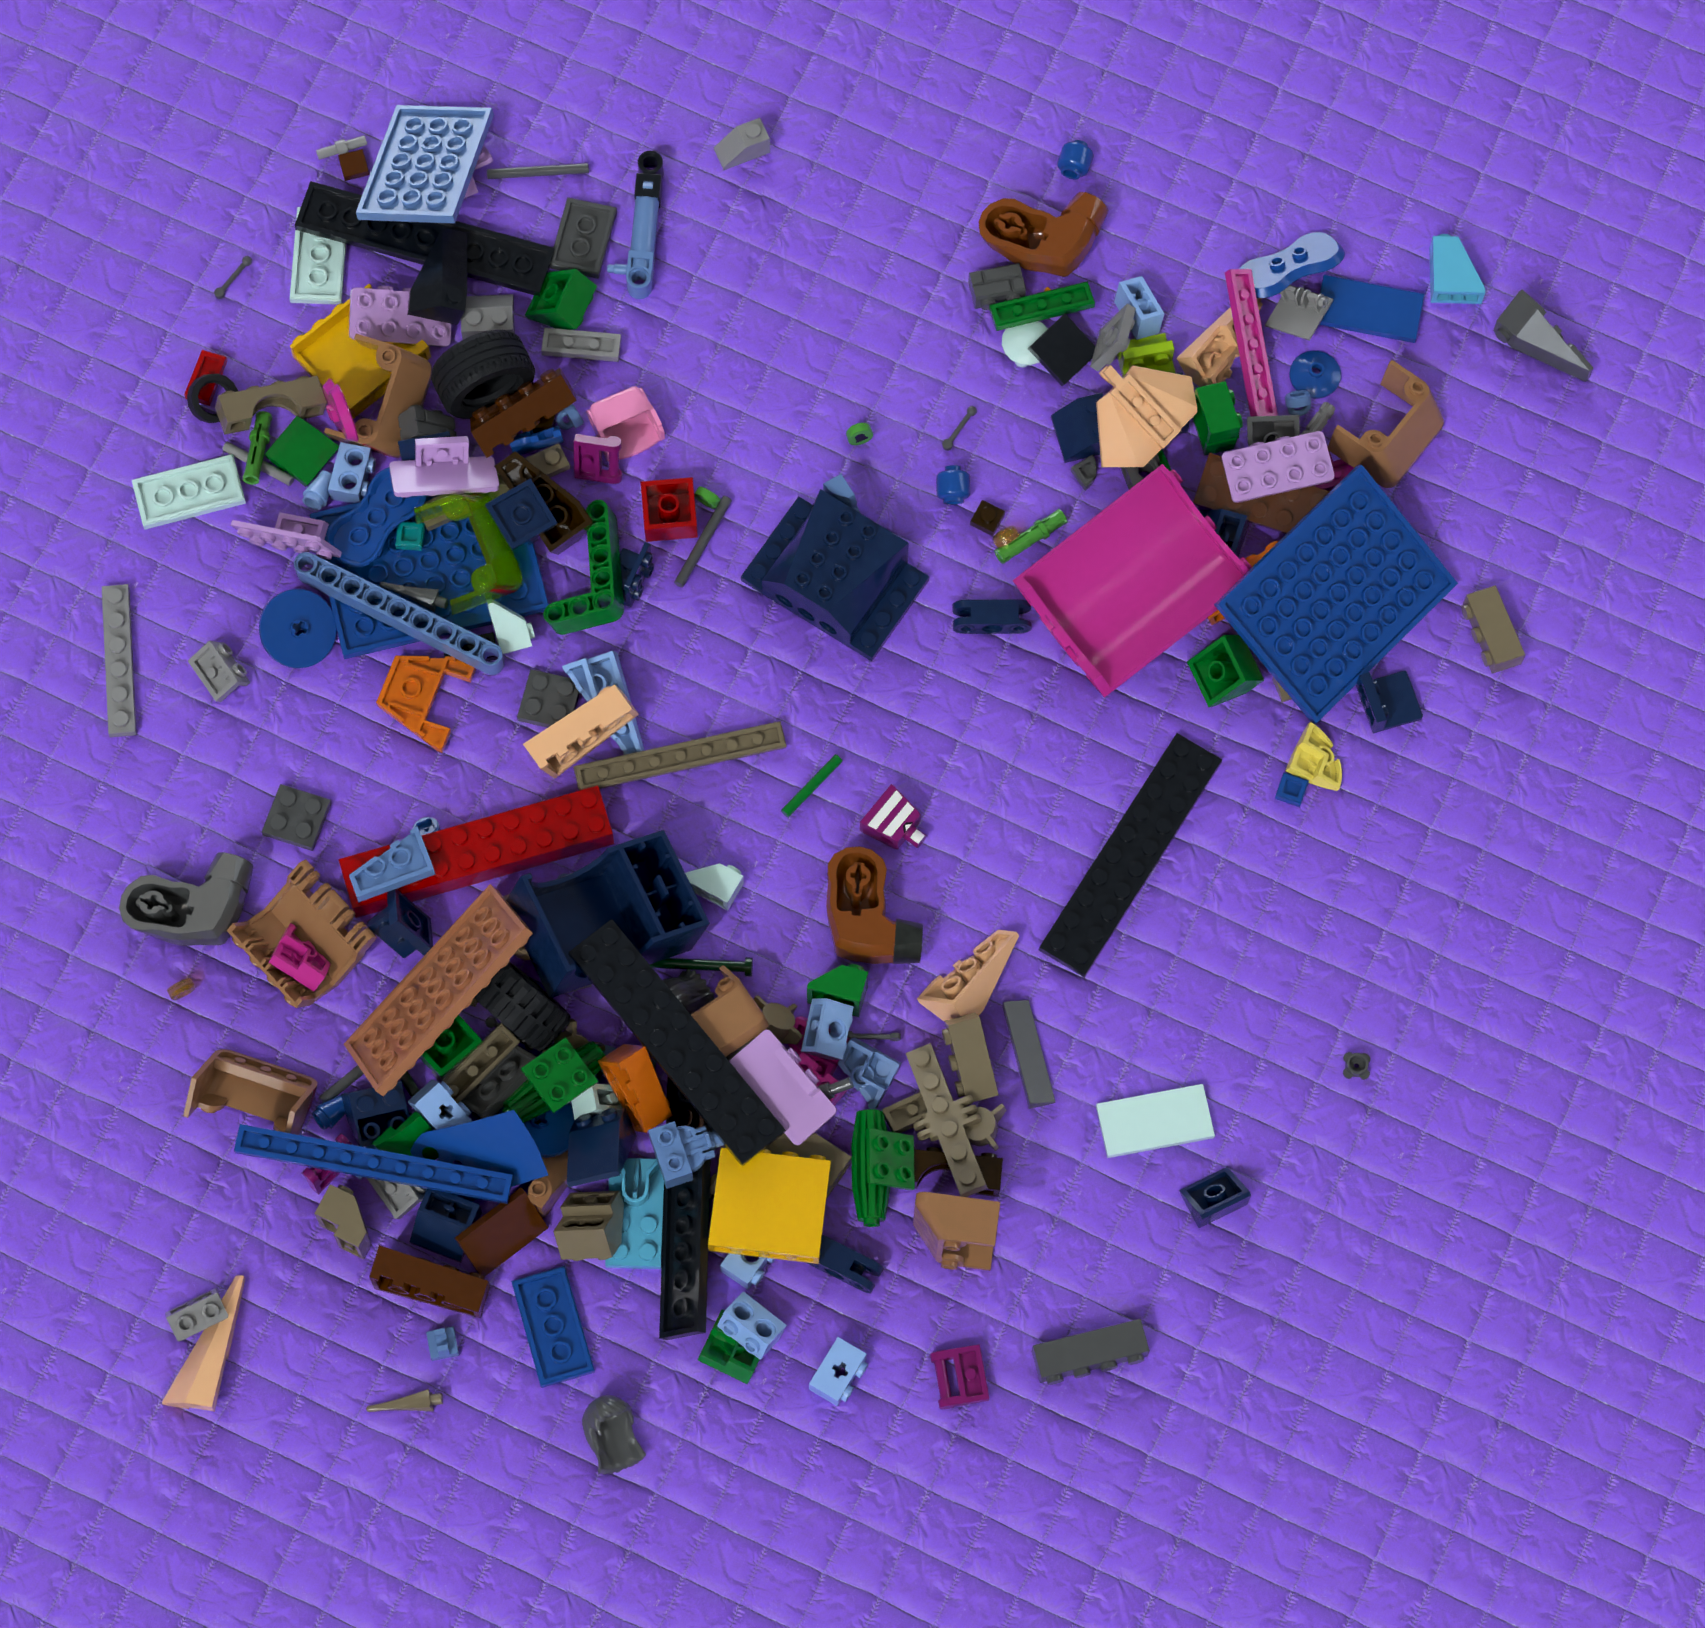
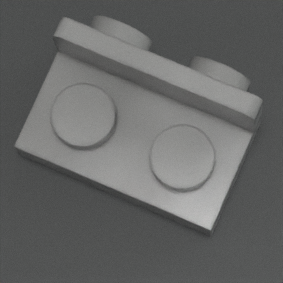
(218, 669)
(398, 1197)
(196, 1315)

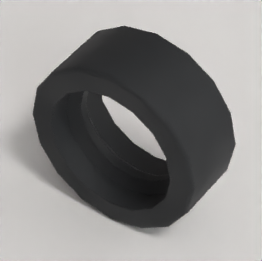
(193, 393)

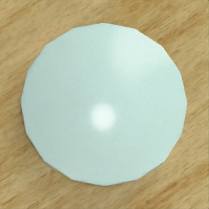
(1018, 339)

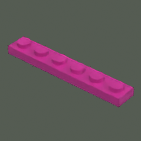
(1250, 342)

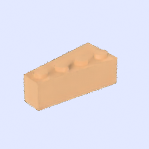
(581, 731)

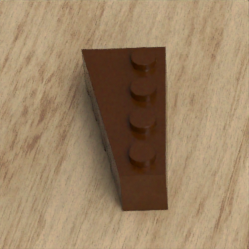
(521, 410)
(429, 1282)

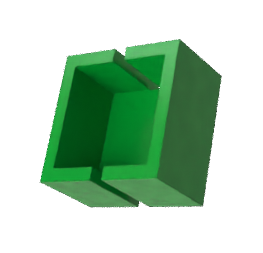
(1216, 418)

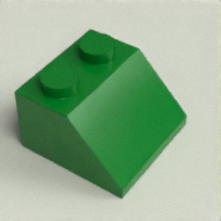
(562, 300)
(1225, 670)
(841, 984)
(451, 1047)

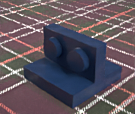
(521, 515)
(402, 925)

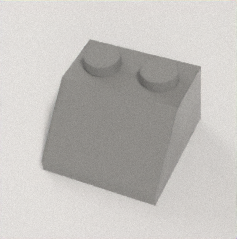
(487, 314)

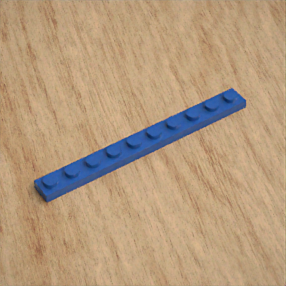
(373, 1163)

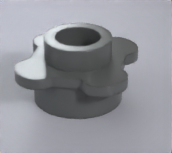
(1356, 1058)

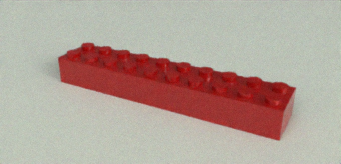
(498, 846)

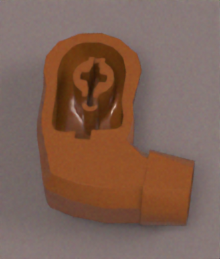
(1040, 239)

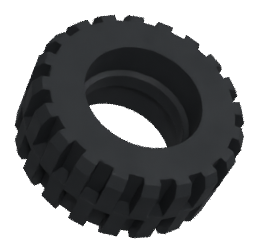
(524, 1007)

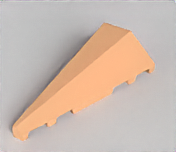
(1213, 352)
(202, 1372)

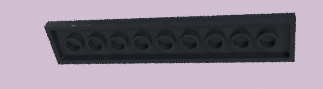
(490, 254)
(1130, 855)
(677, 1042)
(685, 1239)

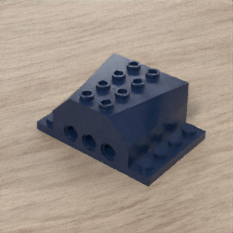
(838, 573)

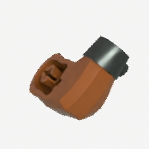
(858, 912)

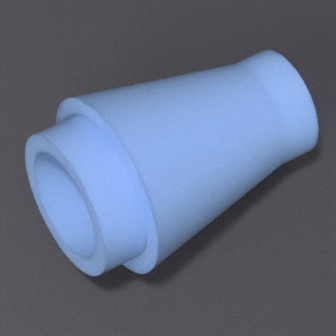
(317, 492)

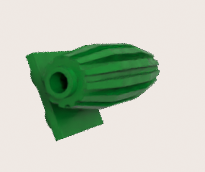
(555, 1079)
(877, 1163)

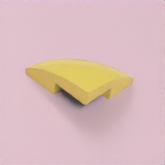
(1315, 760)

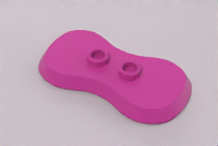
(339, 411)

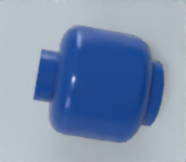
(1075, 159)
(953, 485)

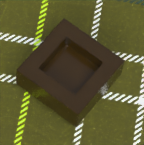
(987, 518)

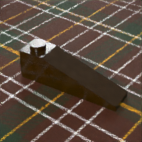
(567, 510)

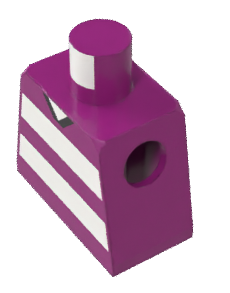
(893, 820)

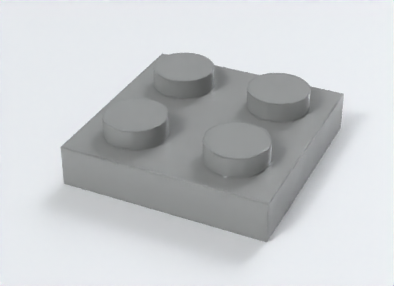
(1113, 337)

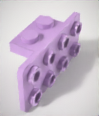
(384, 317)
(1277, 466)
(443, 468)
(293, 532)
(784, 1086)

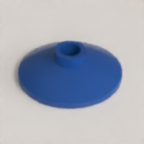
(1318, 384)

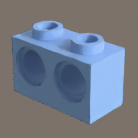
(346, 473)
(751, 1325)

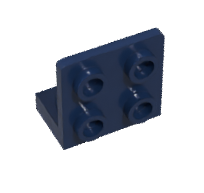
(633, 572)
(1388, 700)

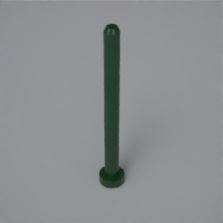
(703, 964)

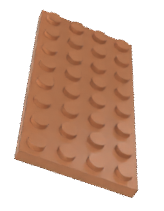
(437, 990)

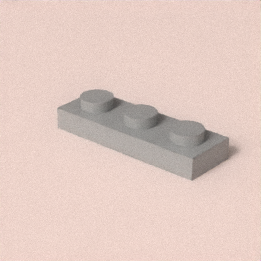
(581, 344)

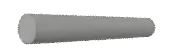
(266, 467)

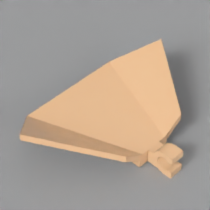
(1141, 414)

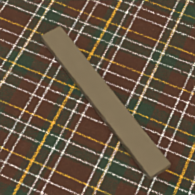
(680, 756)

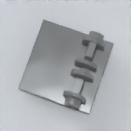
(1299, 312)

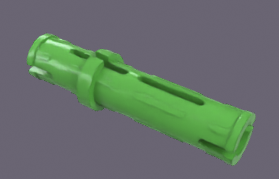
(259, 438)
(1035, 533)

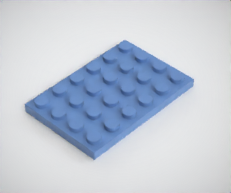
(425, 164)

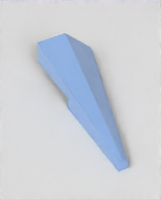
(594, 675)

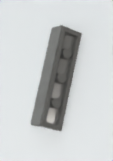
(1028, 1053)

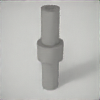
(341, 147)

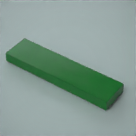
(1041, 306)

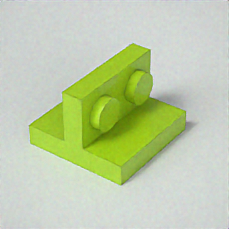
(1148, 352)

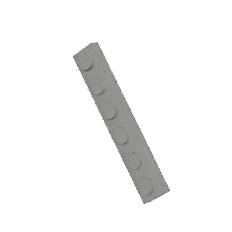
(119, 660)

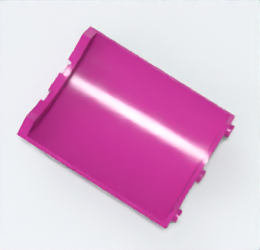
(1132, 580)

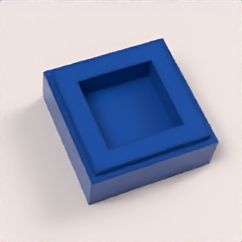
(1291, 789)

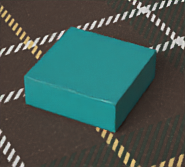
(410, 536)

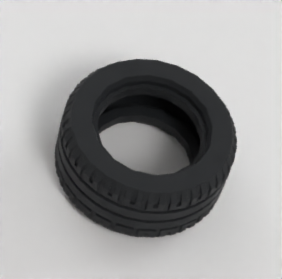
(481, 371)

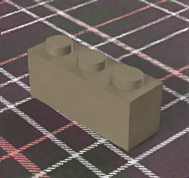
(1493, 629)
(970, 1057)

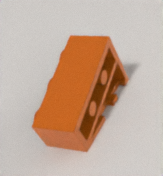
(636, 1086)

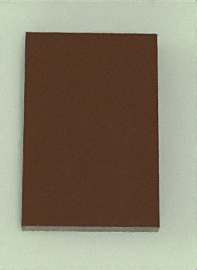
(501, 1233)

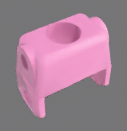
(629, 418)

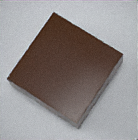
(353, 165)

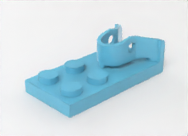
(642, 1229)

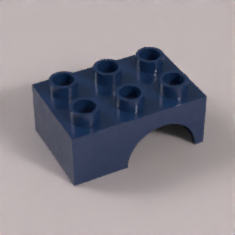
(633, 885)

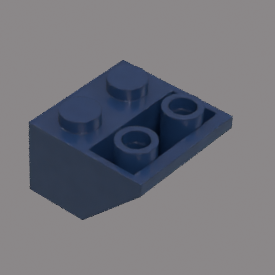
(1230, 527)
(373, 1114)
(441, 1220)

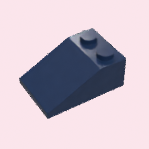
(599, 1146)

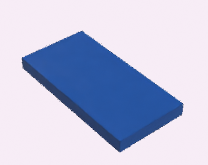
(1372, 309)
(553, 1326)

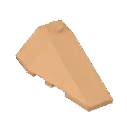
(971, 981)

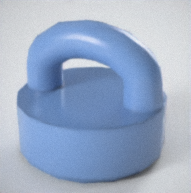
(1297, 400)
(573, 415)

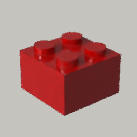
(669, 509)

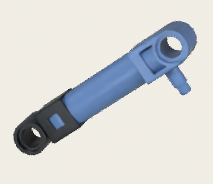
(647, 204)

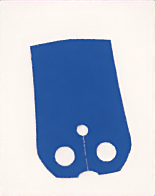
(491, 1144)

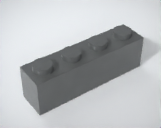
(1090, 1351)

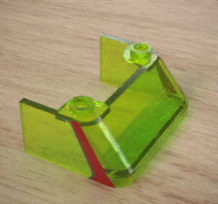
(502, 571)

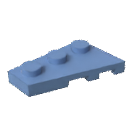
(397, 867)

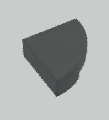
(1085, 472)

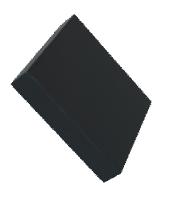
(1063, 349)

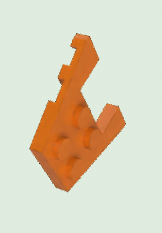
(412, 690)

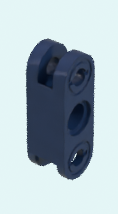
(991, 616)
(847, 1264)

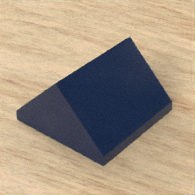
(1215, 1196)

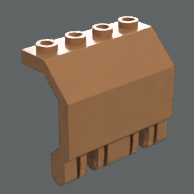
(318, 919)

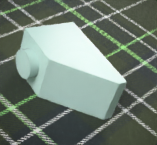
(510, 628)
(717, 883)
(595, 1101)

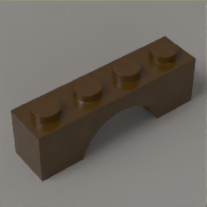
(934, 1159)

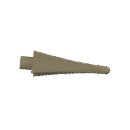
(416, 1402)

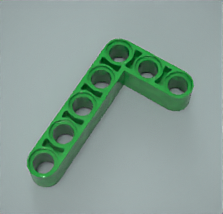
(605, 600)

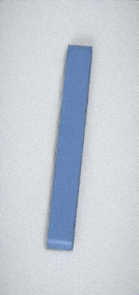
(404, 623)

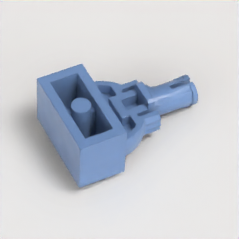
(682, 1151)

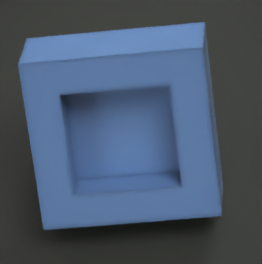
(442, 1343)

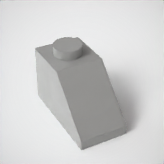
(743, 144)

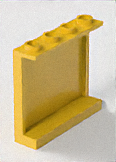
(332, 354)
(770, 1206)

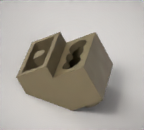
(343, 1216)
(590, 1225)

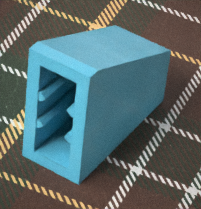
(1452, 273)

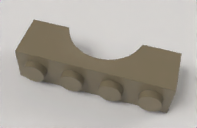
(301, 397)

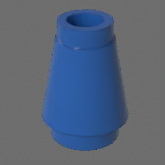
(329, 1113)

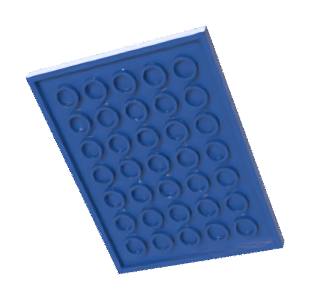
(444, 564)
(1336, 594)

